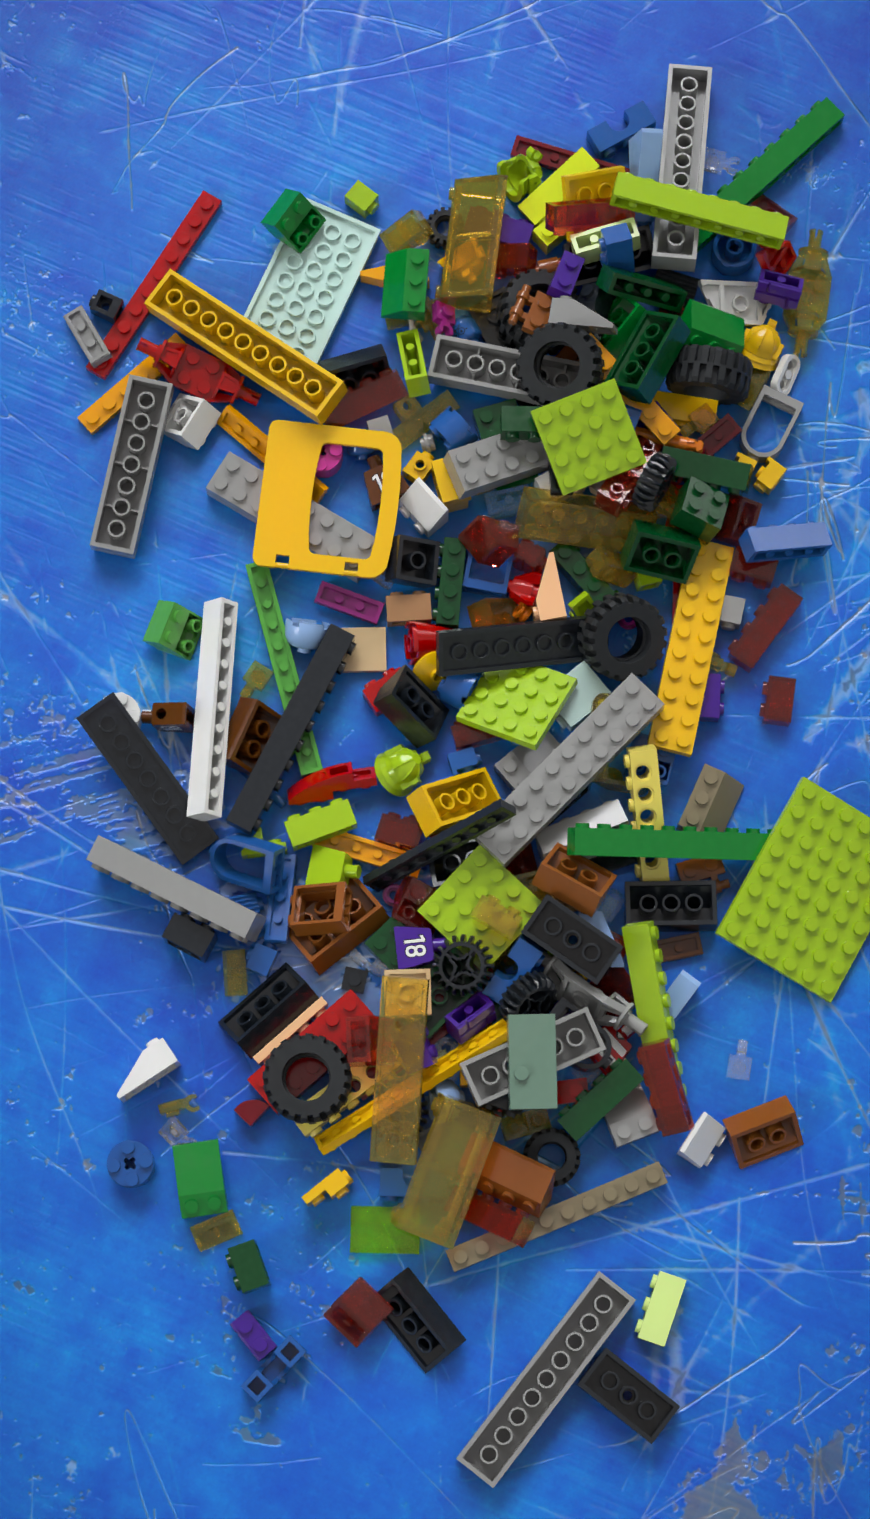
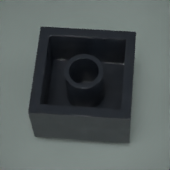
(413, 562)
(190, 937)

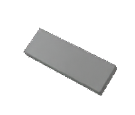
(87, 336)

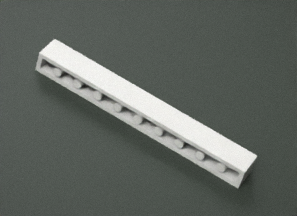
(212, 710)

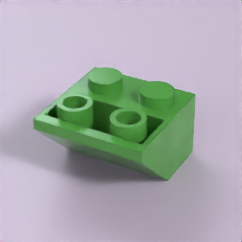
(174, 629)

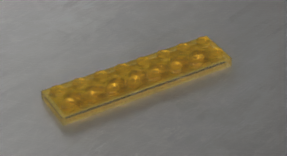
(399, 1070)

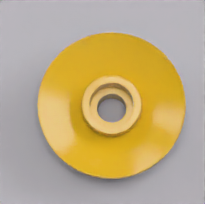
(426, 671)

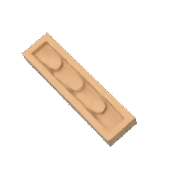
(292, 1029)

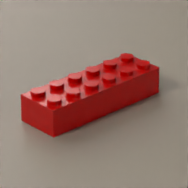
(329, 1024)

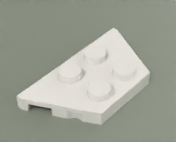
(736, 299)

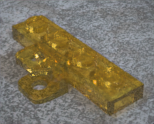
(417, 418)

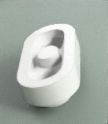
(785, 373)

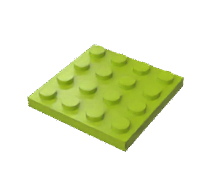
(588, 437)
(517, 703)
(454, 901)

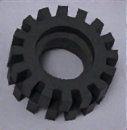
(434, 220)

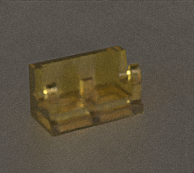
(216, 1230)

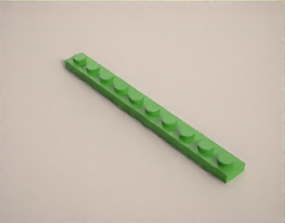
(280, 655)

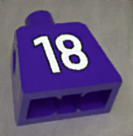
(415, 947)

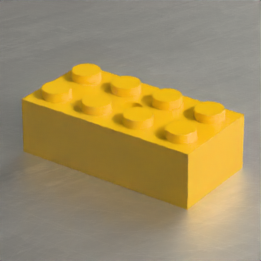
(452, 800)

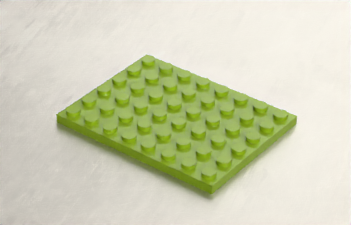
(807, 892)

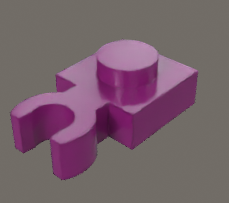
(443, 316)

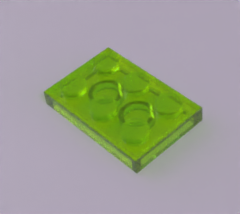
(376, 1234)

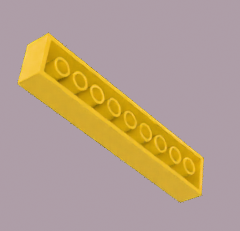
(246, 347)

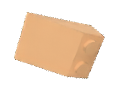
(549, 597)

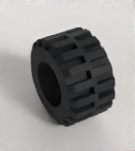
(565, 1142)

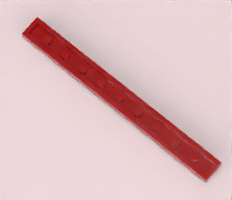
(170, 258)

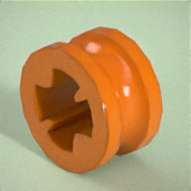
(522, 611)

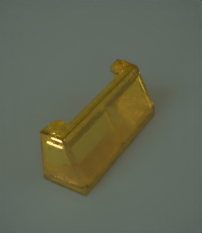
(473, 242)
(447, 1170)

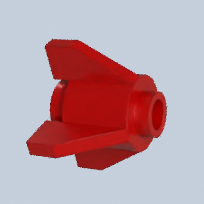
(525, 588)

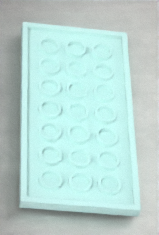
(308, 291)

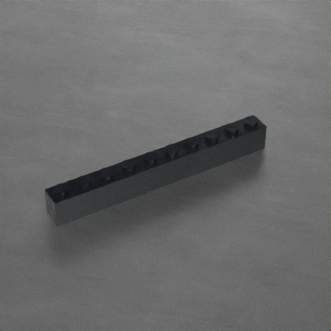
(290, 730)

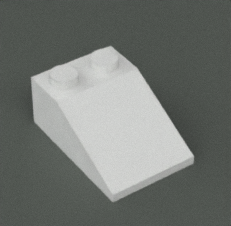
(151, 1066)

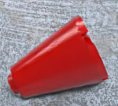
(420, 639)

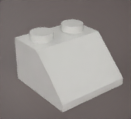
(191, 421)
(423, 508)
(701, 1141)

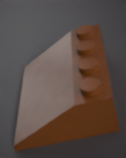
(326, 949)

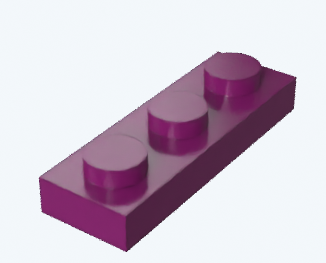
(349, 603)

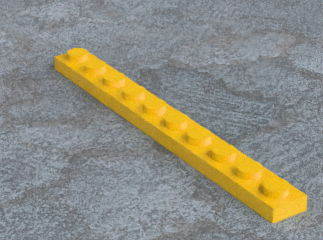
(432, 1075)

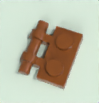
(538, 312)
(703, 869)

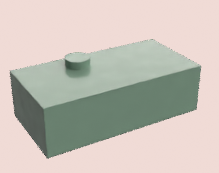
(532, 1061)

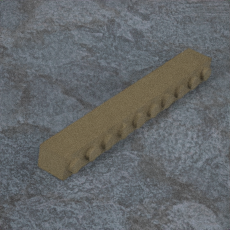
(562, 1214)

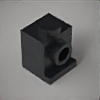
(102, 299)

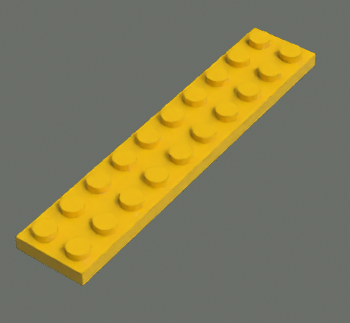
(691, 650)

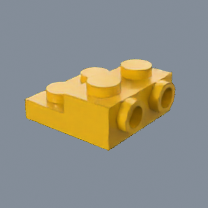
(334, 1184)

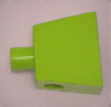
(330, 866)

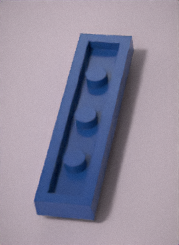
(279, 904)

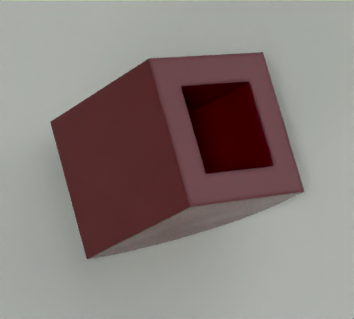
(252, 1111)

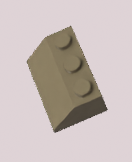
(711, 800)

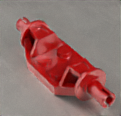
(198, 372)

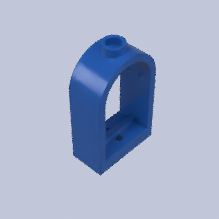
(486, 587)
(272, 869)

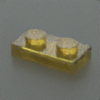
(235, 973)

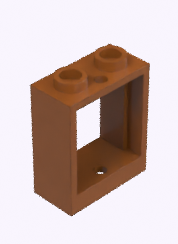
(315, 892)

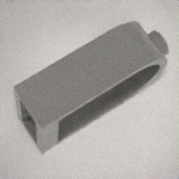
(781, 402)

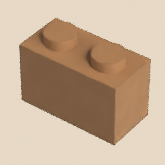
(408, 608)

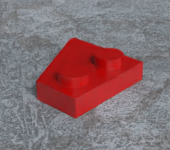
(776, 259)

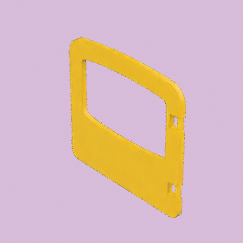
(288, 491)

